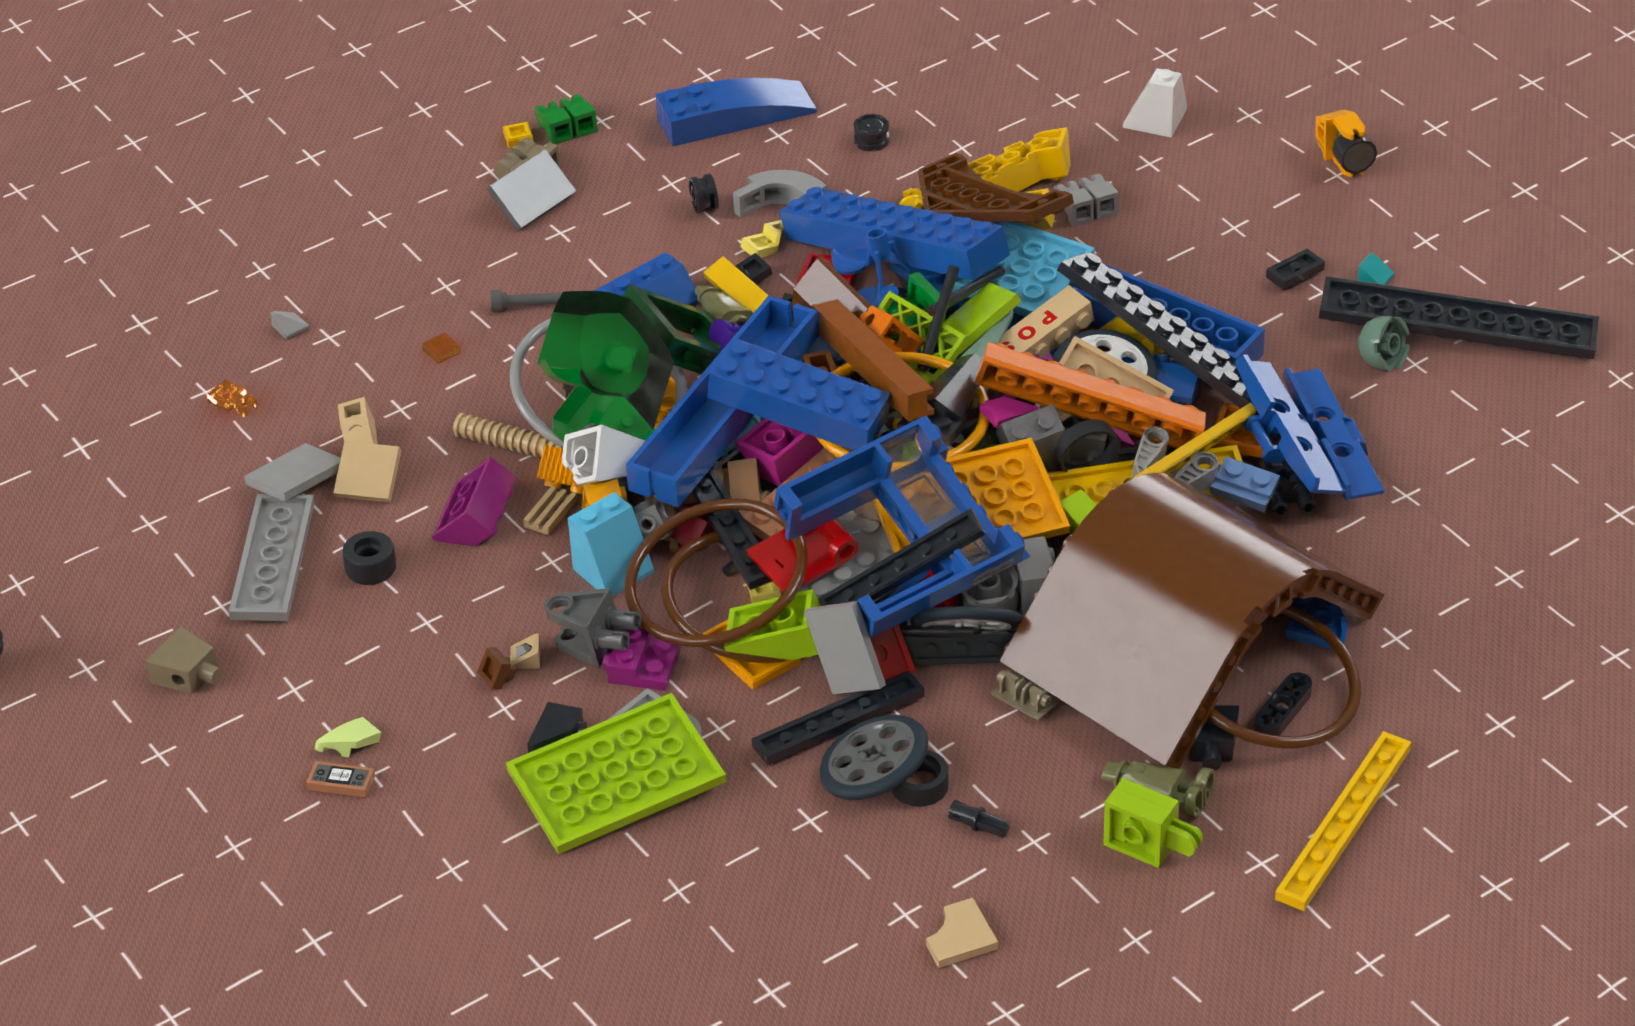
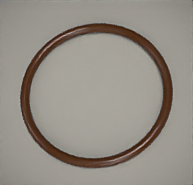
(673, 611)
(738, 632)
(1325, 734)

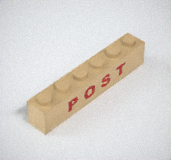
(1048, 326)

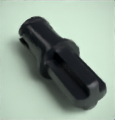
(978, 819)

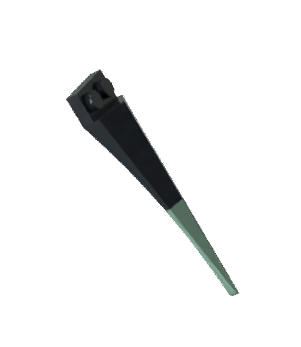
(956, 388)

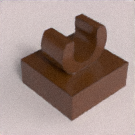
(495, 668)

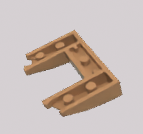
(740, 481)

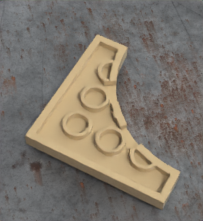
(1102, 365)

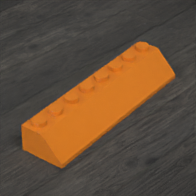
(1086, 395)

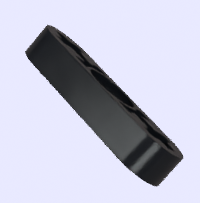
(1284, 693)

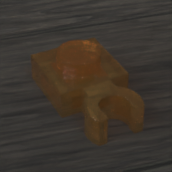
(230, 396)

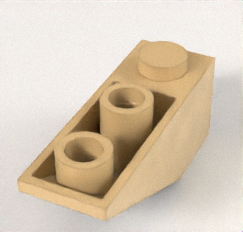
(357, 421)

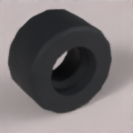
(369, 557)

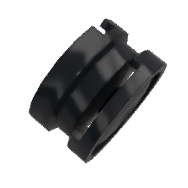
(871, 132)
(703, 193)

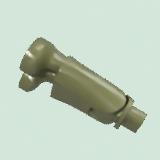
(722, 305)
(1166, 780)

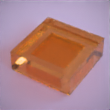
(441, 348)

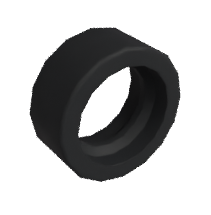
(928, 793)

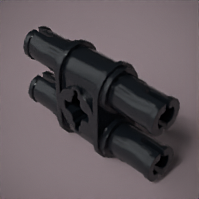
(1288, 490)

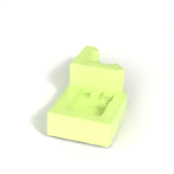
(349, 735)

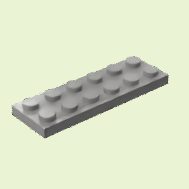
(271, 558)

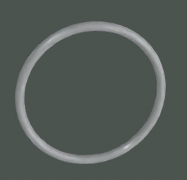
(520, 399)

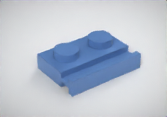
(1244, 484)

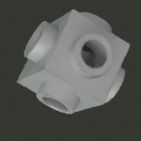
(653, 512)

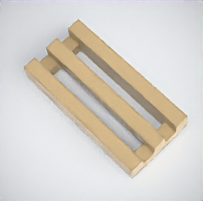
(545, 509)

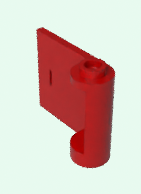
(826, 548)

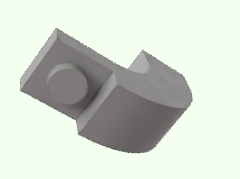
(772, 188)

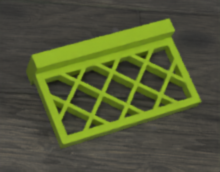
(949, 354)

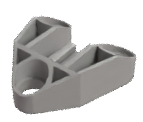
(1191, 473)

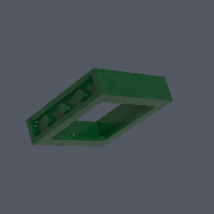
(671, 315)

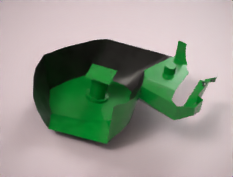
(611, 360)

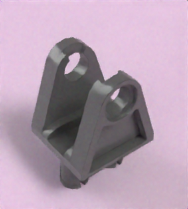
(593, 621)

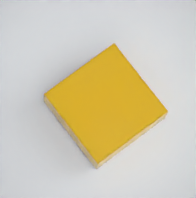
(516, 132)

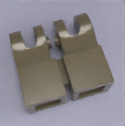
(521, 153)

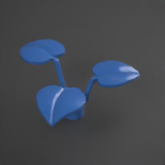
(879, 247)

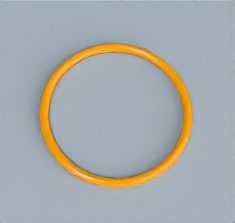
(932, 361)

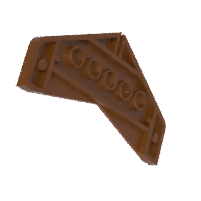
(958, 190)

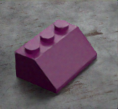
(475, 505)

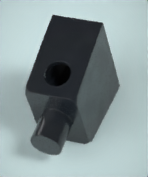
(1213, 743)

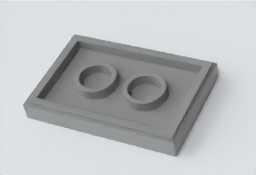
(294, 472)
(844, 648)

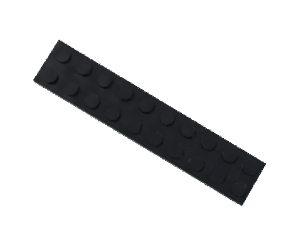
(1462, 317)
(1157, 325)

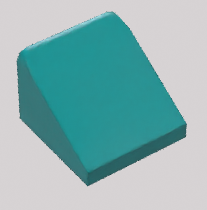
(1374, 270)

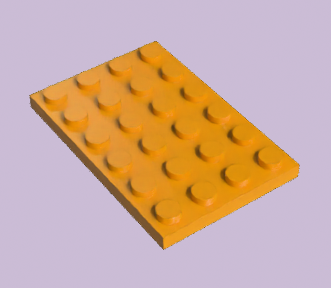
(1010, 487)

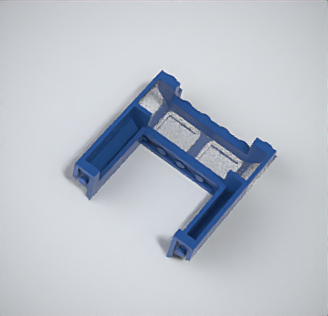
(920, 494)

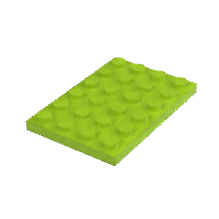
(615, 773)

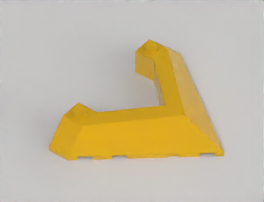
(1025, 165)

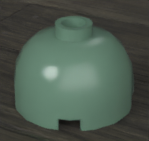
(1383, 343)

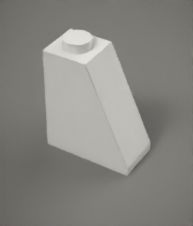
(1159, 105)
(598, 454)

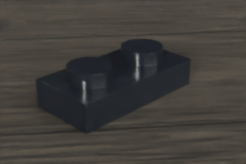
(1295, 269)

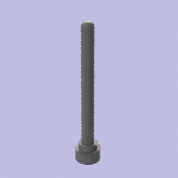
(502, 300)

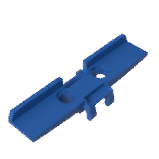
(1337, 436)
(1298, 442)

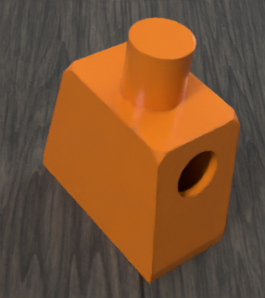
(885, 325)

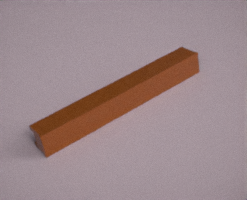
(873, 359)

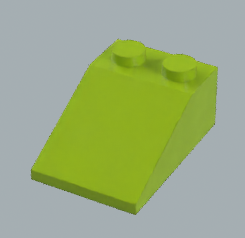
(782, 638)

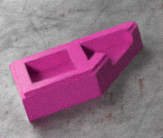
(1005, 409)

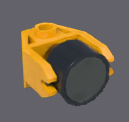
(1344, 140)

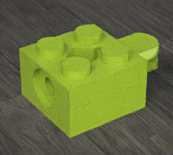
(1146, 824)

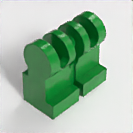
(571, 115)

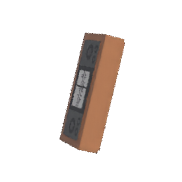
(340, 779)

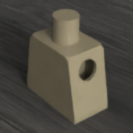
(183, 663)

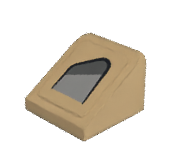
(526, 653)

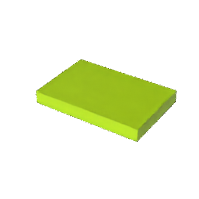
(981, 313)

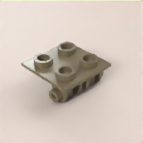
(1024, 695)

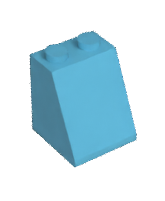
(604, 543)

